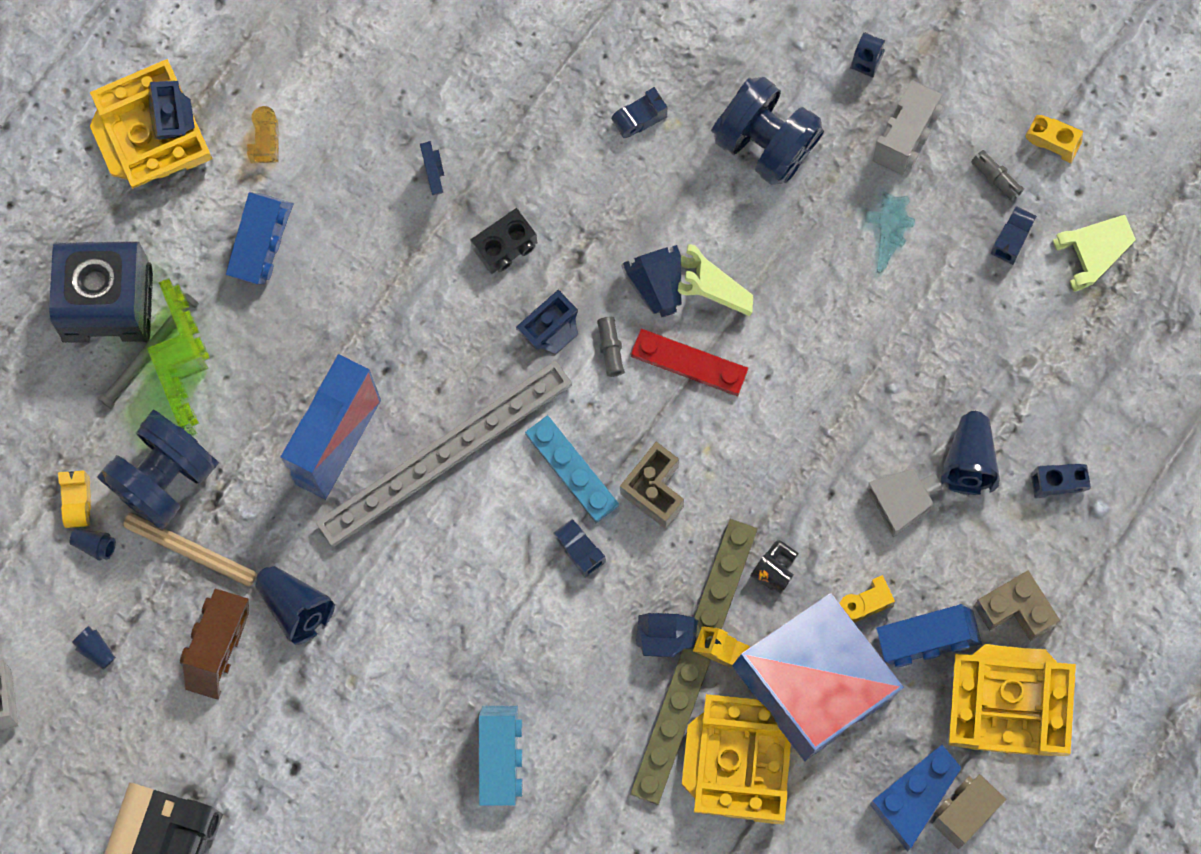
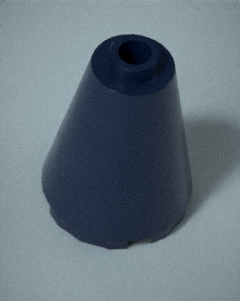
(972, 457)
(294, 604)

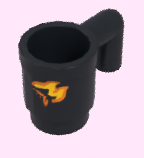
(771, 571)

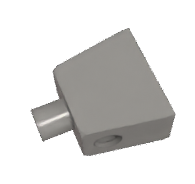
(903, 498)

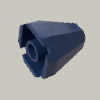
(657, 279)

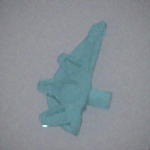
(892, 224)

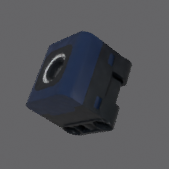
(101, 291)

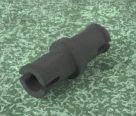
(997, 175)
(610, 346)

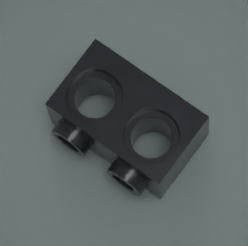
(499, 236)

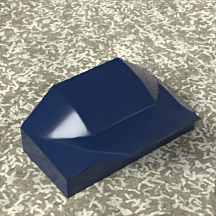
(169, 110)
(550, 324)
(665, 634)

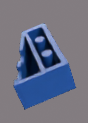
(915, 796)

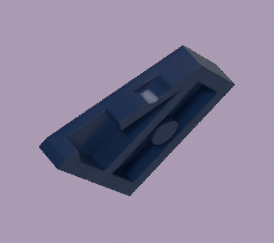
(433, 167)

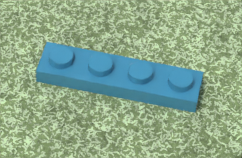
(572, 469)

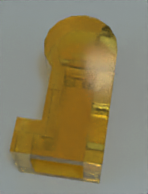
(266, 136)

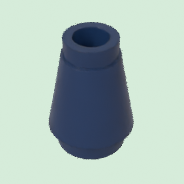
(96, 544)
(93, 647)

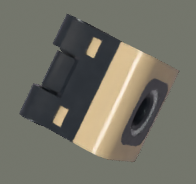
(161, 824)

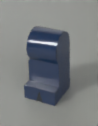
(869, 53)
(640, 114)
(1013, 235)
(1060, 479)
(579, 548)

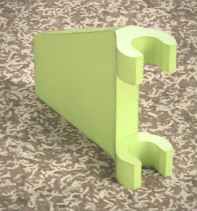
(1096, 248)
(713, 283)

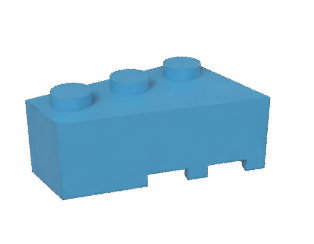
(499, 756)

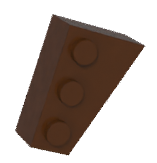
(213, 642)

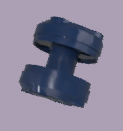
(751, 118)
(171, 453)

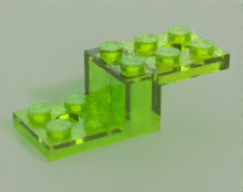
(179, 357)

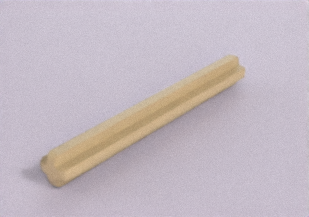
(190, 550)

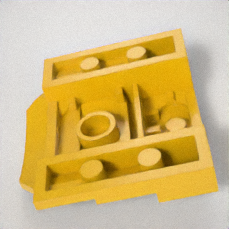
(126, 133)
(1012, 702)
(737, 761)

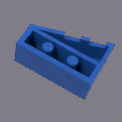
(258, 237)
(929, 635)

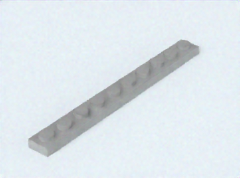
(444, 453)

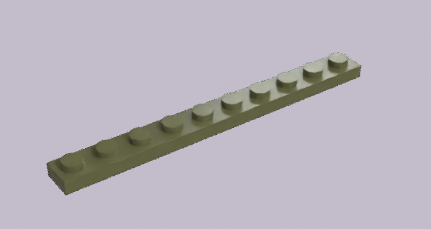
(693, 666)

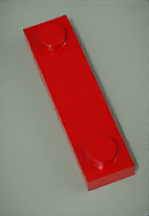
(689, 362)

